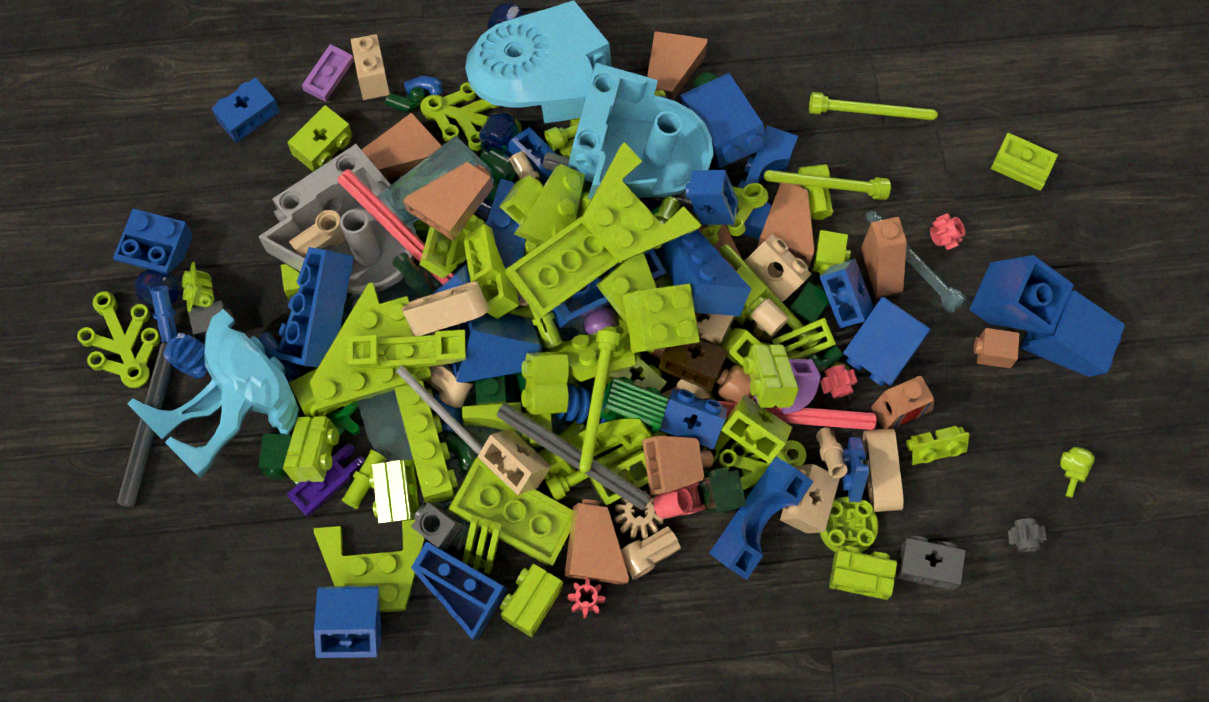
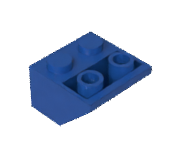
(153, 242)
(347, 622)

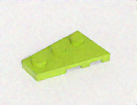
(555, 206)
(624, 279)

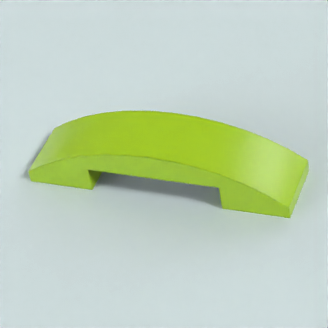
(410, 352)
(610, 434)

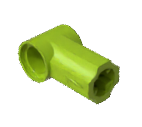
(818, 197)

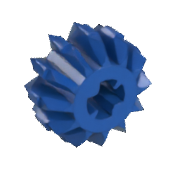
(186, 355)

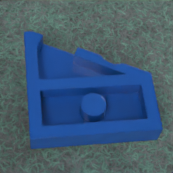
(857, 473)

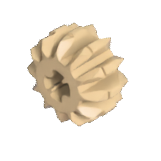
(638, 524)

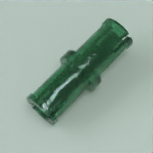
(414, 276)

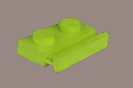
(1024, 161)

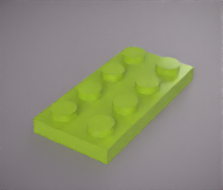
(560, 268)
(528, 520)

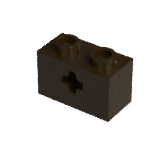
(699, 371)

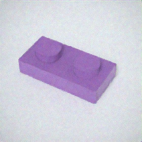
(328, 73)

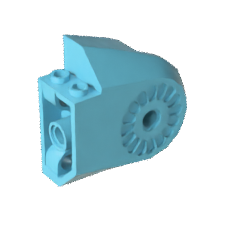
(539, 61)
(657, 129)

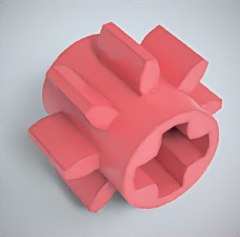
(947, 231)
(838, 381)
(587, 589)

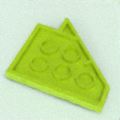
(337, 383)

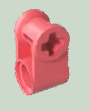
(678, 502)

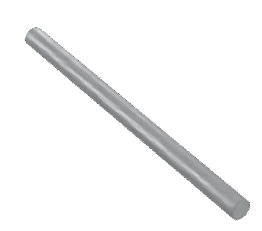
(439, 409)

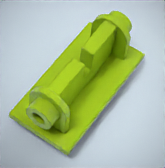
(197, 288)
(949, 442)

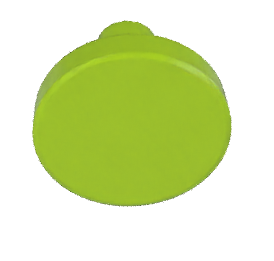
(850, 525)

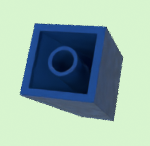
(729, 119)
(1022, 295)
(1082, 339)
(886, 342)
(496, 346)

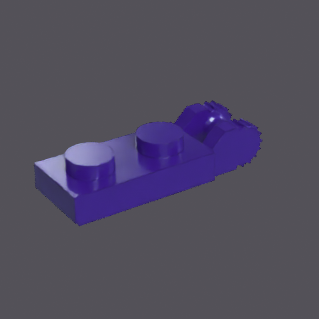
(311, 495)

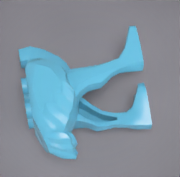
(239, 384)

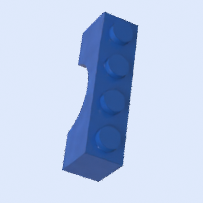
(773, 157)
(776, 489)

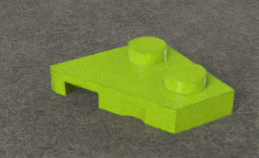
(442, 254)

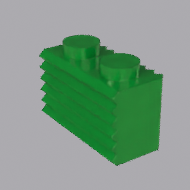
(630, 401)

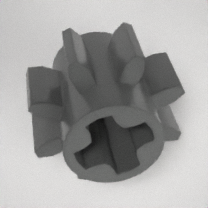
(1027, 535)

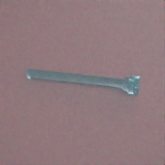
(950, 298)

